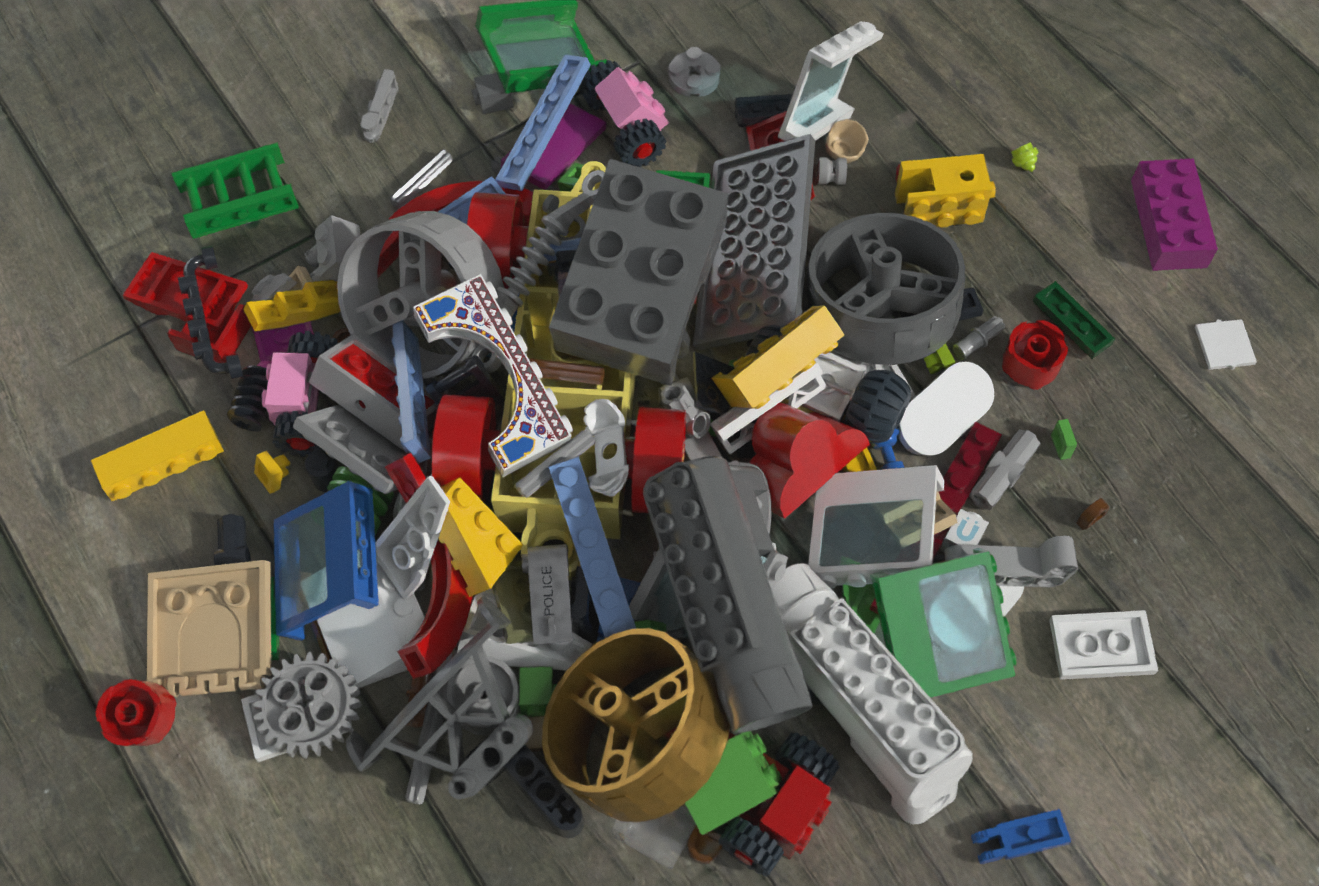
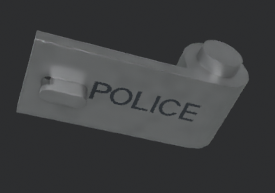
(549, 593)

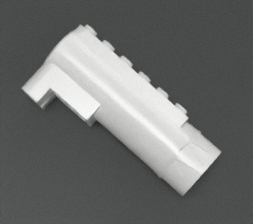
(872, 697)

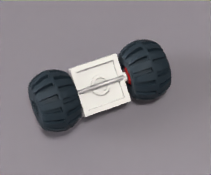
(874, 400)

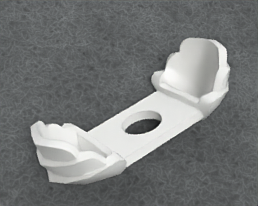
(607, 426)

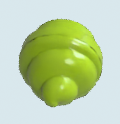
(1025, 157)

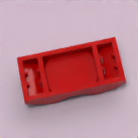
(159, 291)

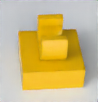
(271, 470)

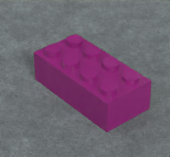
(1173, 214)

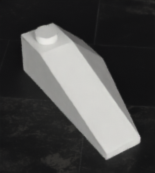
(411, 538)

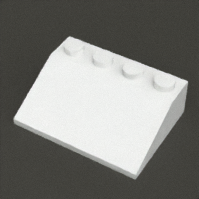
(371, 637)

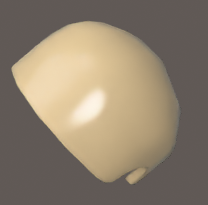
(846, 140)

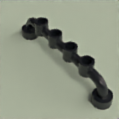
(198, 326)

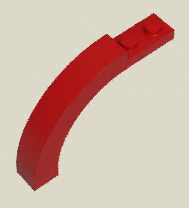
(435, 201)
(449, 599)

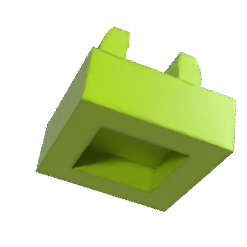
(939, 360)

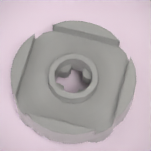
(696, 61)

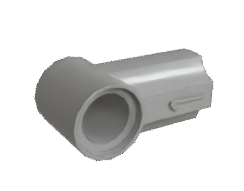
(678, 397)

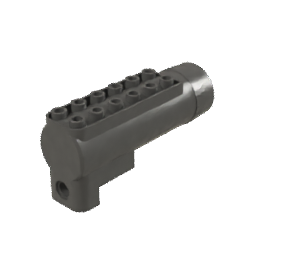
(713, 554)

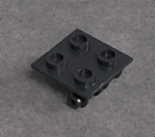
(706, 392)

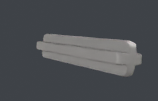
(542, 474)

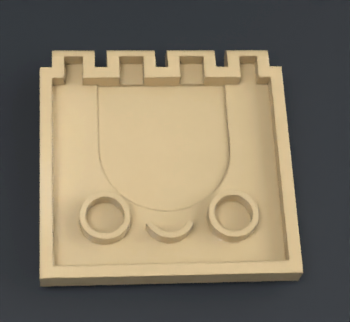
(209, 628)

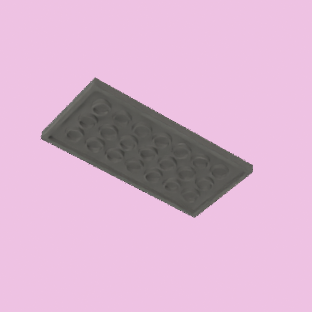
(763, 244)

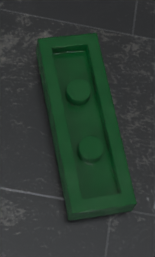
(1073, 320)

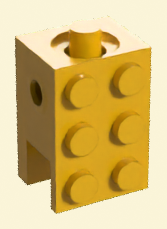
(945, 189)

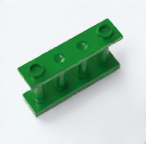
(242, 210)

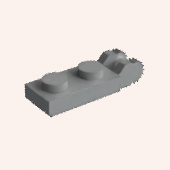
(380, 106)

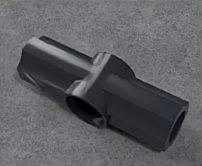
(231, 540)

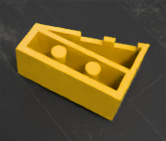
(476, 538)

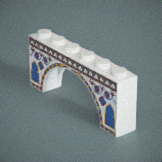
(474, 315)

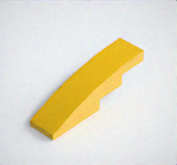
(294, 307)

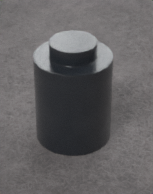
(321, 469)

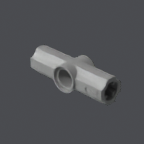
(1004, 469)

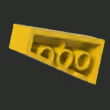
(780, 359)

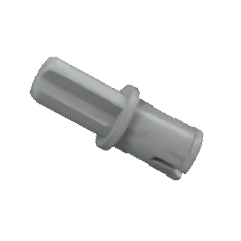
(978, 337)

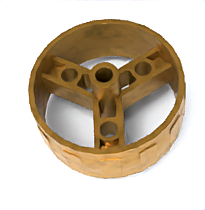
(640, 726)

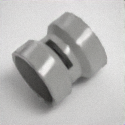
(825, 171)

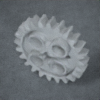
(335, 696)

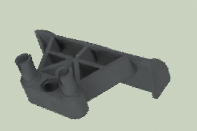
(507, 738)

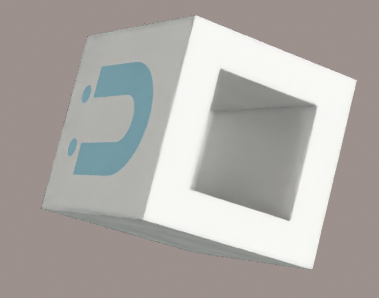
(967, 531)

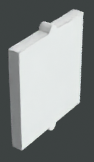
(1225, 344)

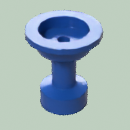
(887, 452)

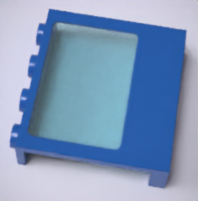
(324, 558)

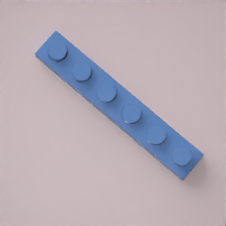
(542, 122)
(411, 392)
(591, 547)

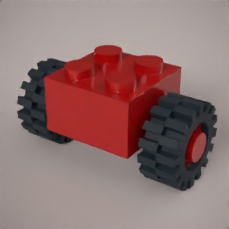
(792, 813)

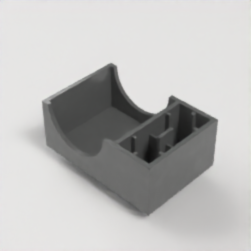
(638, 271)

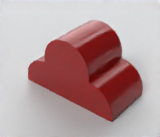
(801, 453)

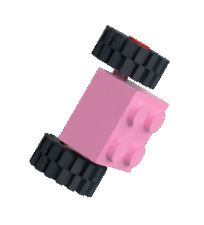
(631, 109)
(291, 393)

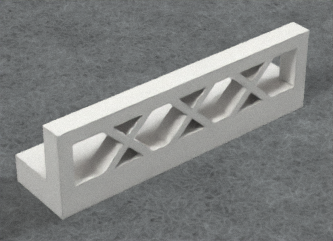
(741, 418)

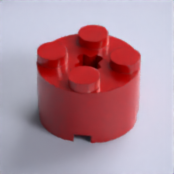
(1034, 353)
(153, 718)

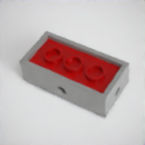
(365, 386)

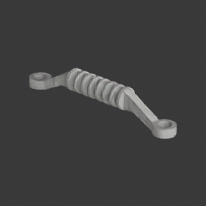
(556, 223)

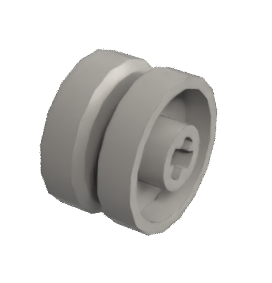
(467, 680)

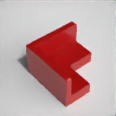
(222, 342)

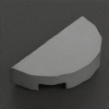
(270, 285)

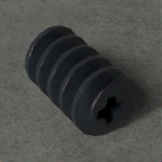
(247, 403)

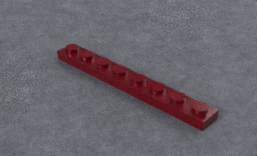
(963, 475)

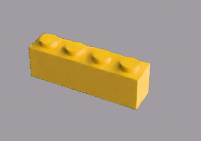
(157, 456)

